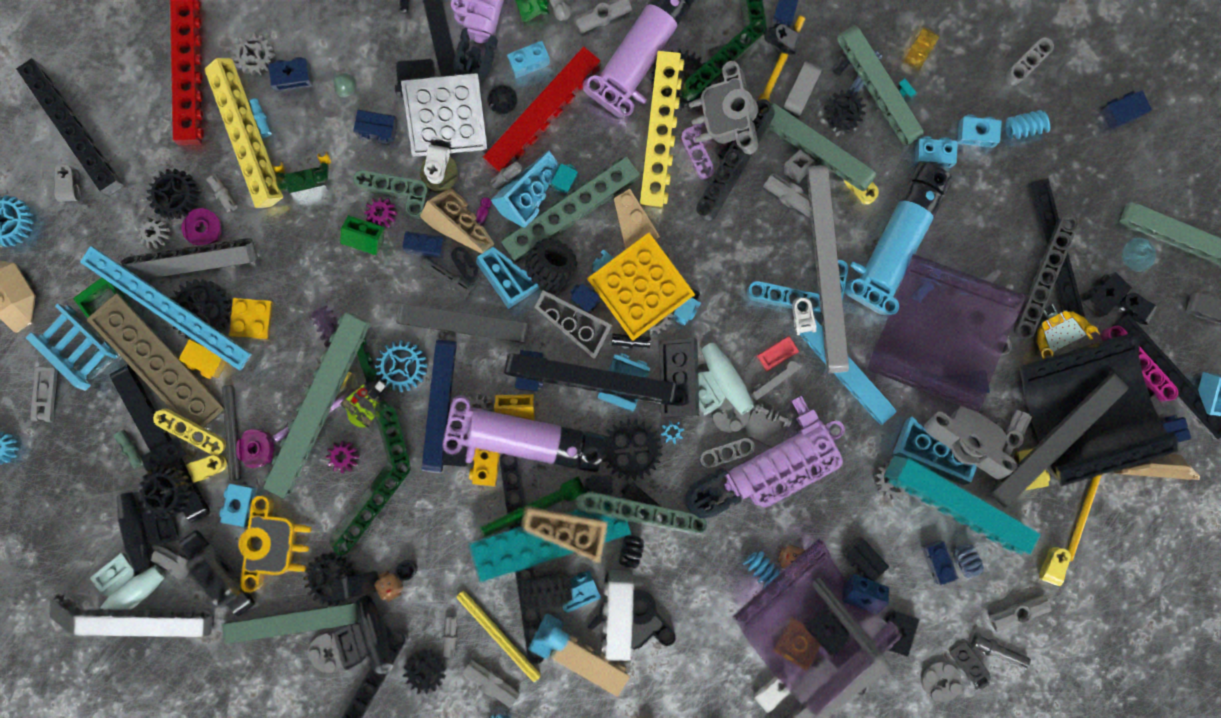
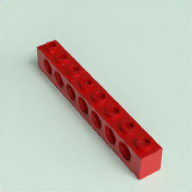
(180, 79)

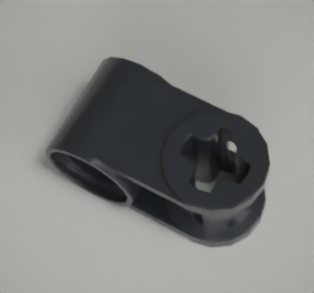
(783, 39)
(1138, 308)

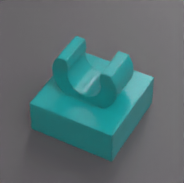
(906, 89)

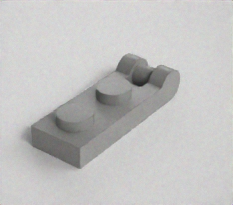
(775, 379)
(44, 394)

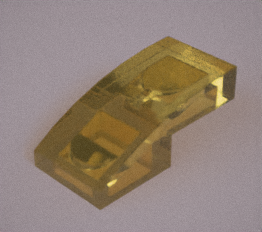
(921, 48)

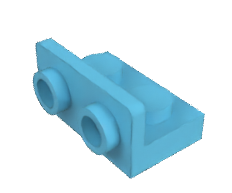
(583, 591)

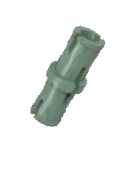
(128, 448)

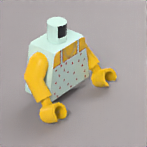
(1061, 330)

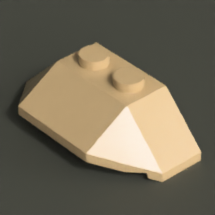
(16, 297)
(1167, 466)

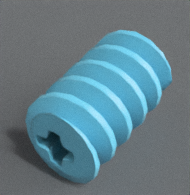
(1026, 123)
(762, 567)

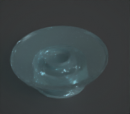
(1132, 256)

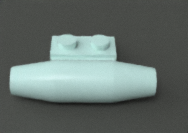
(721, 383)
(123, 586)

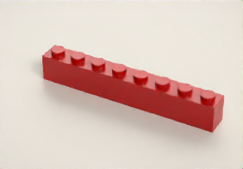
(543, 111)

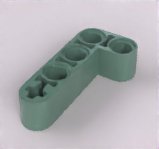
(391, 189)

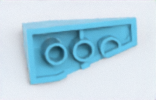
(524, 194)
(1211, 393)

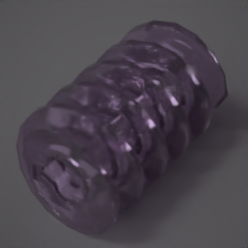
(324, 323)

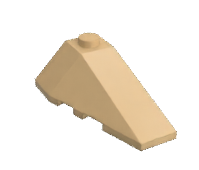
(450, 216)

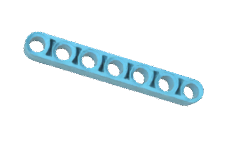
(854, 380)

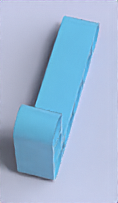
(785, 292)

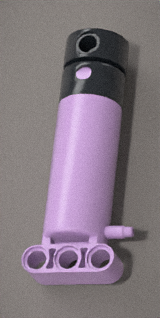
(637, 55)
(522, 438)

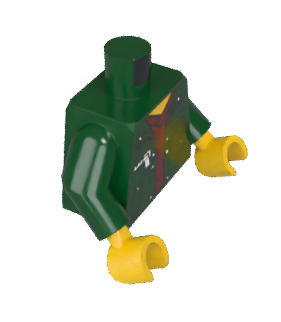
(303, 179)

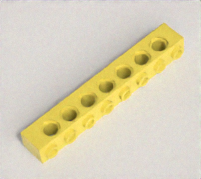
(664, 61)
(243, 132)

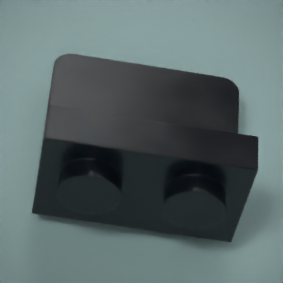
(412, 69)

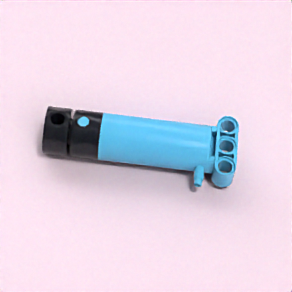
(900, 239)

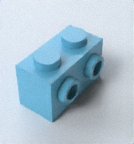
(937, 152)

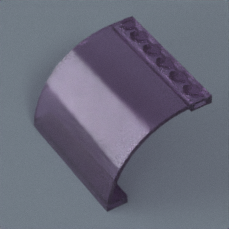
(946, 332)
(776, 631)

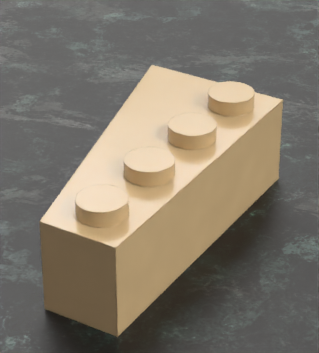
(570, 531)

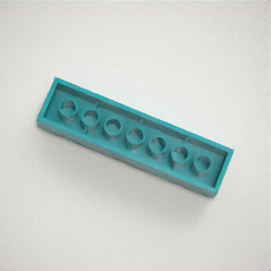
(961, 505)
(520, 549)

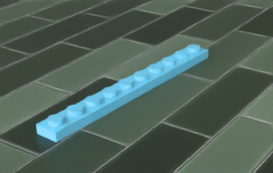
(166, 308)

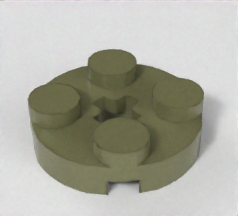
(450, 177)

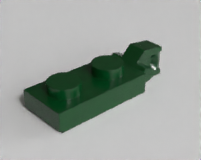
(365, 359)

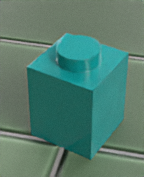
(564, 178)

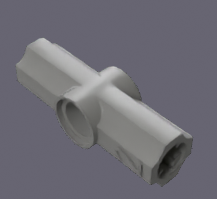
(591, 18)
(788, 194)
(1016, 427)
(1031, 609)
(491, 683)

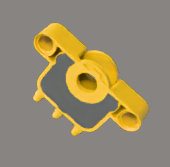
(278, 544)

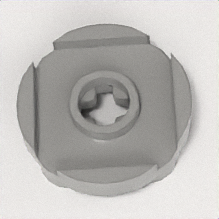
(730, 425)
(318, 657)
(931, 677)

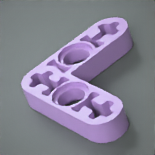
(696, 131)

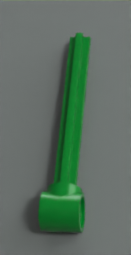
(568, 491)

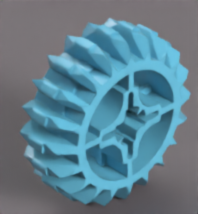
(15, 228)
(395, 371)

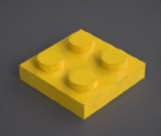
(250, 318)

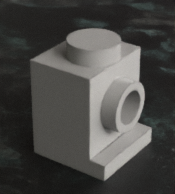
(792, 166)

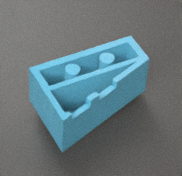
(505, 277)

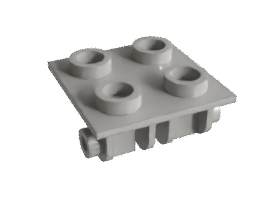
(768, 423)

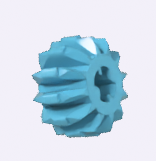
(7, 448)

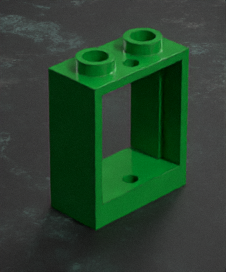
(93, 292)

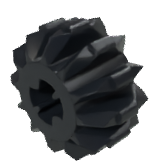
(631, 551)

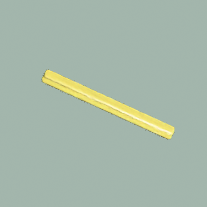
(498, 636)

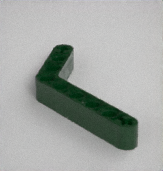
(734, 46)
(377, 486)

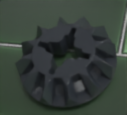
(503, 107)

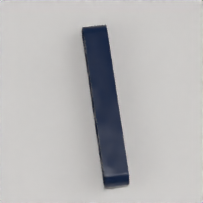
(439, 405)

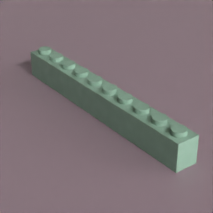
(317, 404)

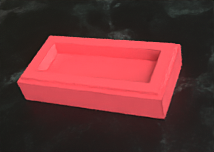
(777, 353)

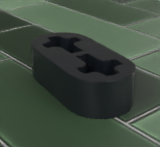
(468, 261)

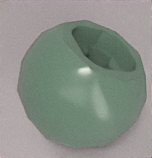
(344, 84)

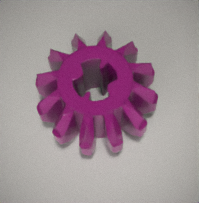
(386, 207)
(338, 450)

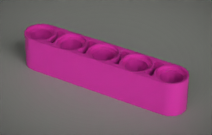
(1148, 367)

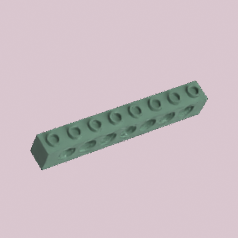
(621, 166)

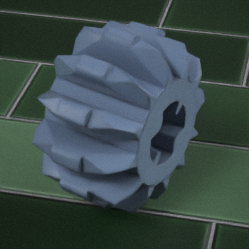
(968, 561)

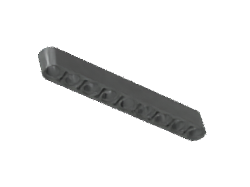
(1059, 439)

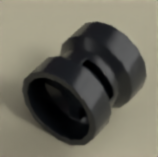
(406, 570)

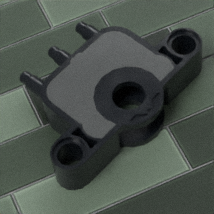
(217, 583)
(644, 624)

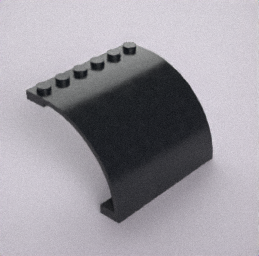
(1122, 434)

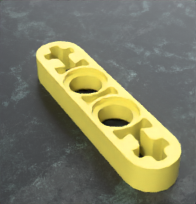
(191, 428)

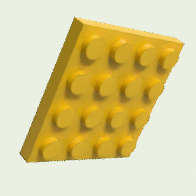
(641, 286)

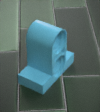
(549, 637)

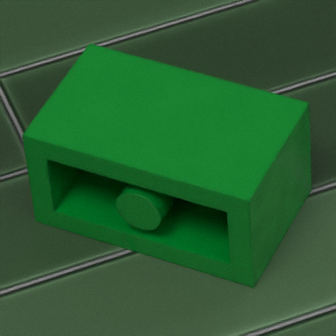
(362, 235)

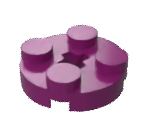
(194, 220)
(264, 448)

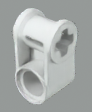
(437, 161)
(804, 317)
(770, 694)

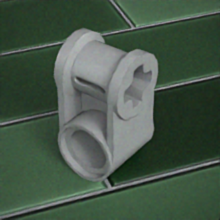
(67, 185)

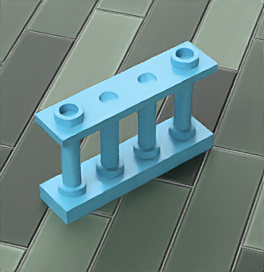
(66, 365)

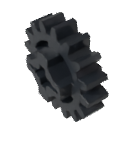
(834, 103)
(423, 663)

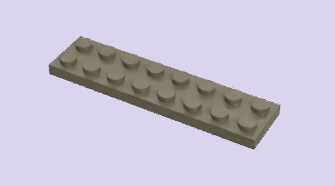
(155, 362)

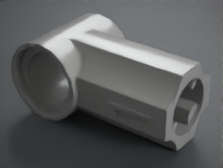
(171, 561)

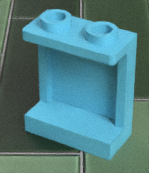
(623, 365)

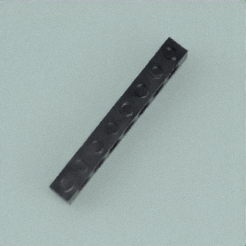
(70, 127)

